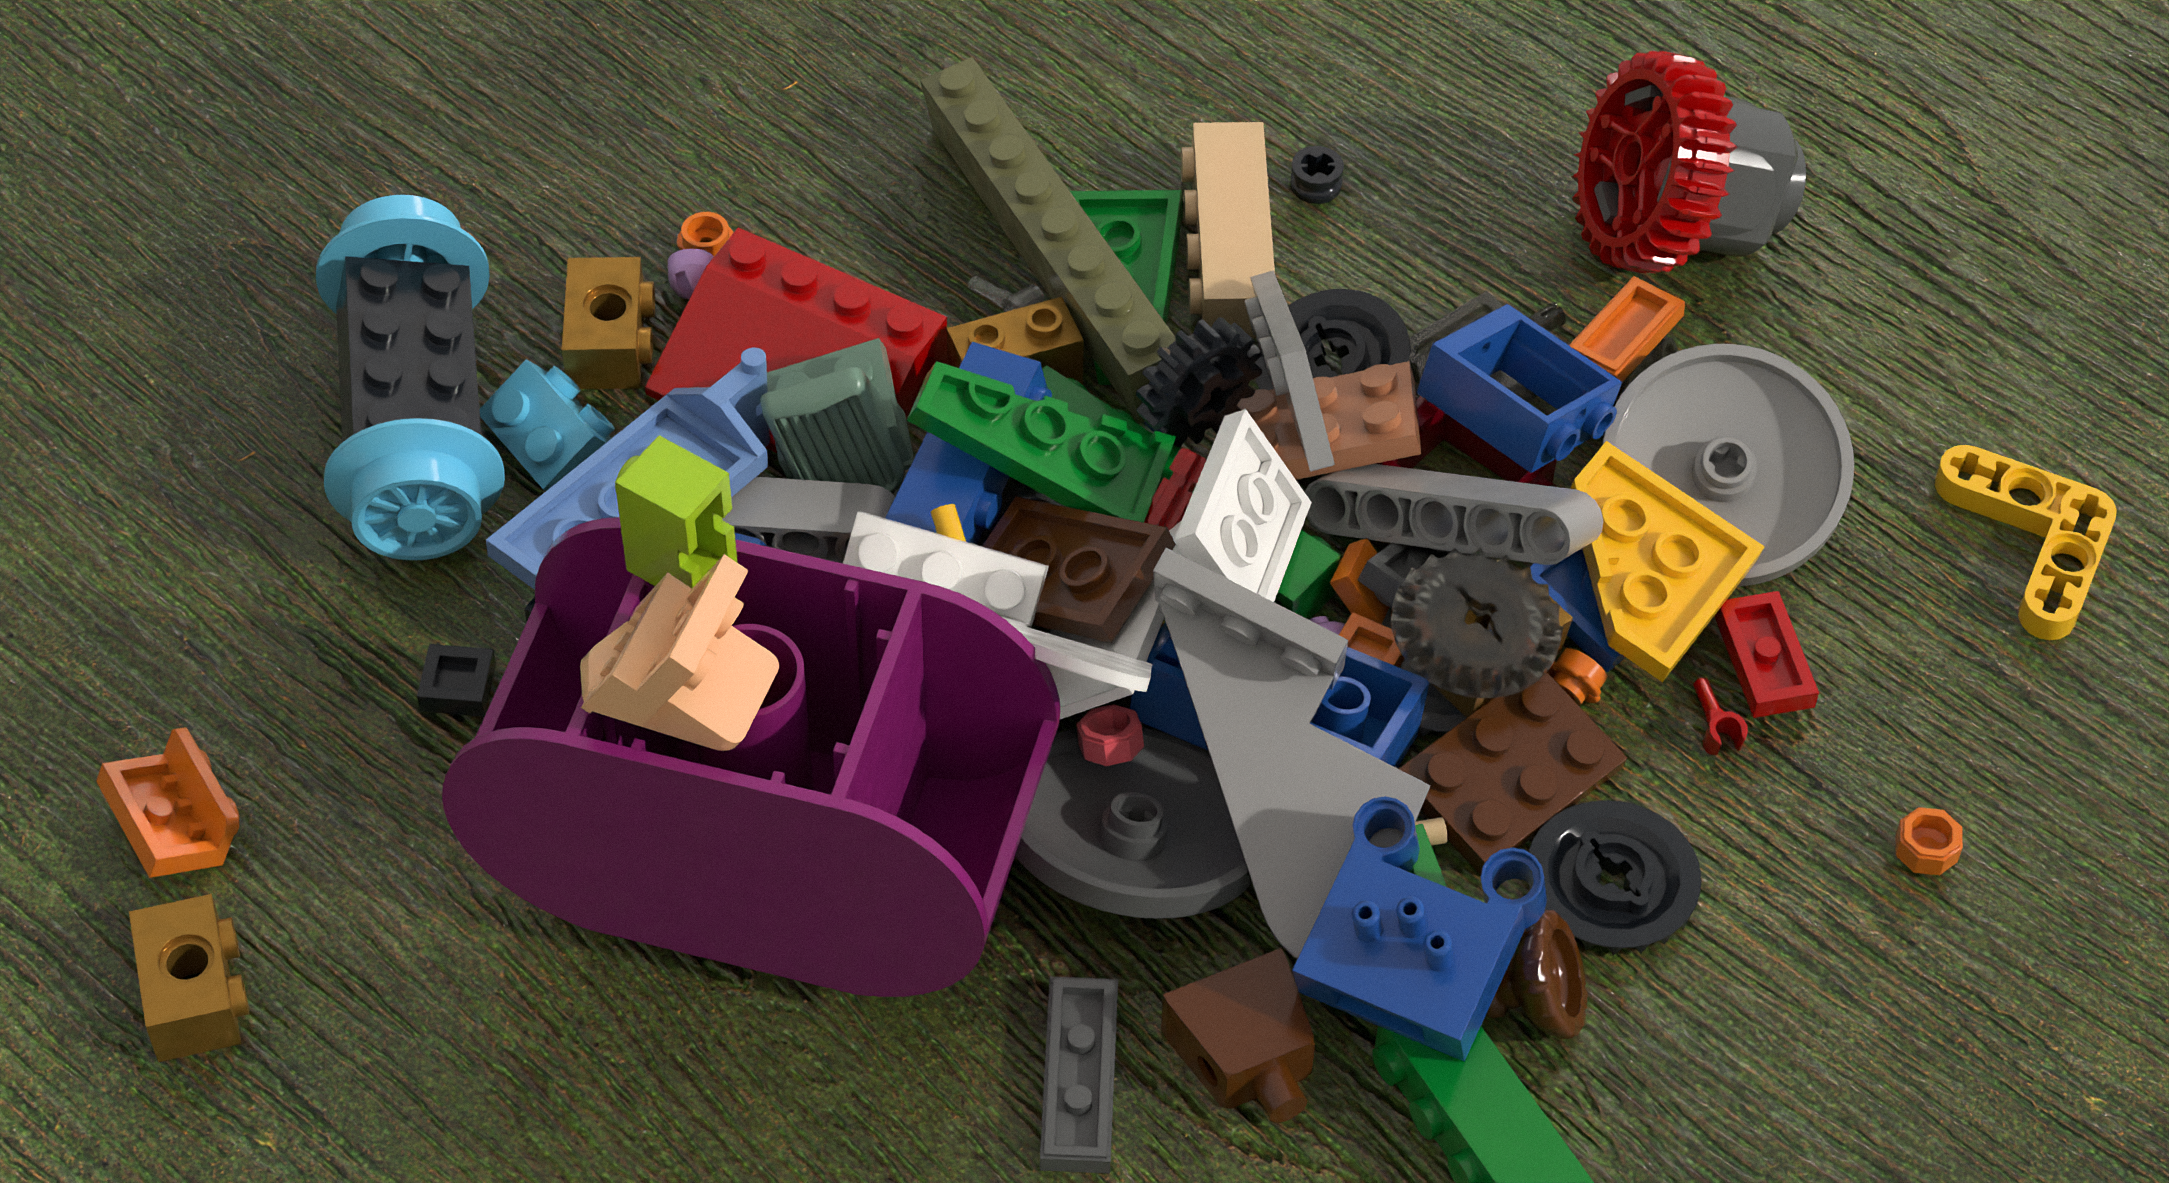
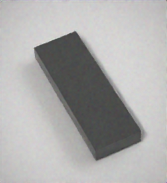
(1079, 1075)

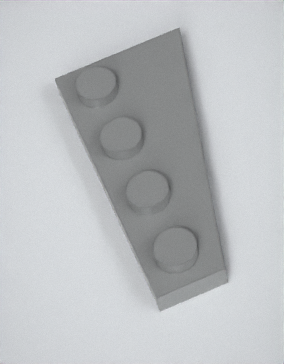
(1288, 366)

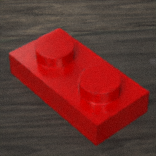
(1766, 654)

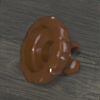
(1545, 979)

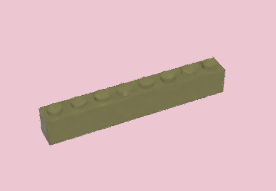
(1047, 226)

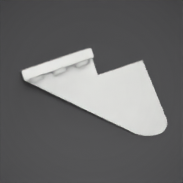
(1236, 524)
(992, 578)

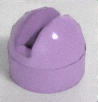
(686, 269)

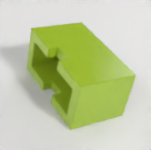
(673, 514)

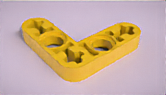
(2052, 518)

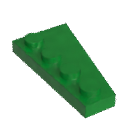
(1143, 234)
(1043, 444)

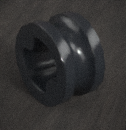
(1317, 163)

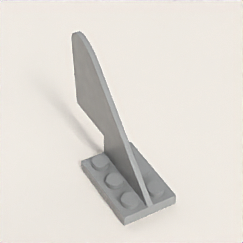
(1286, 784)

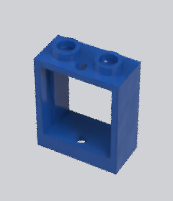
(1508, 341)

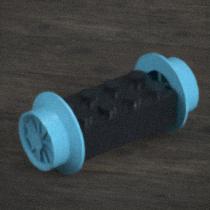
(409, 401)

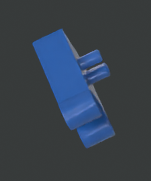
(1410, 947)

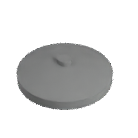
(1745, 442)

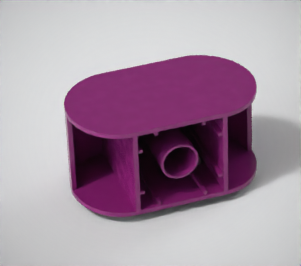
(836, 841)

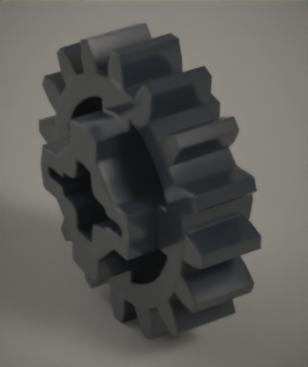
(1199, 381)

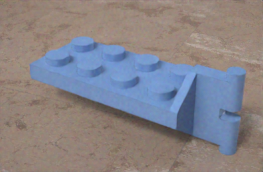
(712, 422)

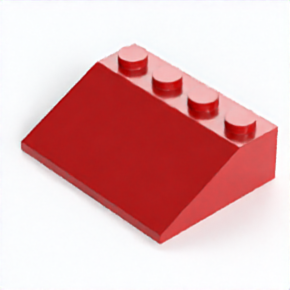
(793, 312)

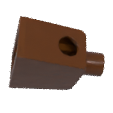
(1245, 1035)

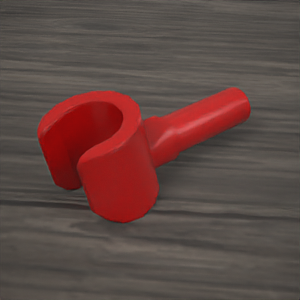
(1718, 720)

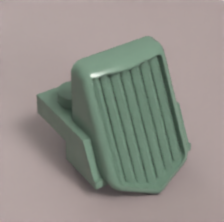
(839, 418)

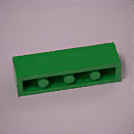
(1476, 1112)

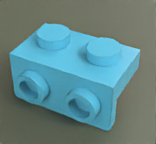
(544, 422)

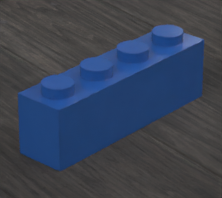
(951, 476)

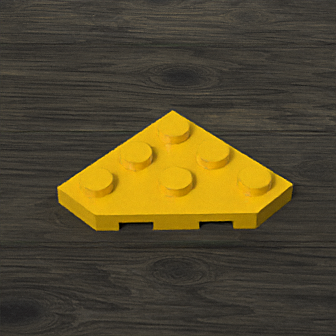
(1658, 561)

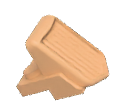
(683, 663)

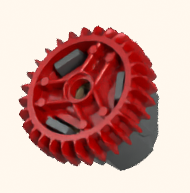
(1682, 167)

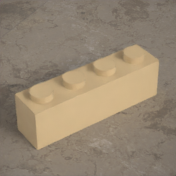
(1229, 218)

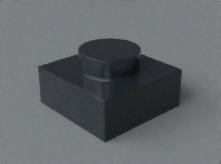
(456, 680)

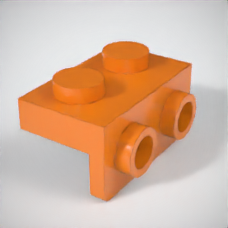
(171, 807)

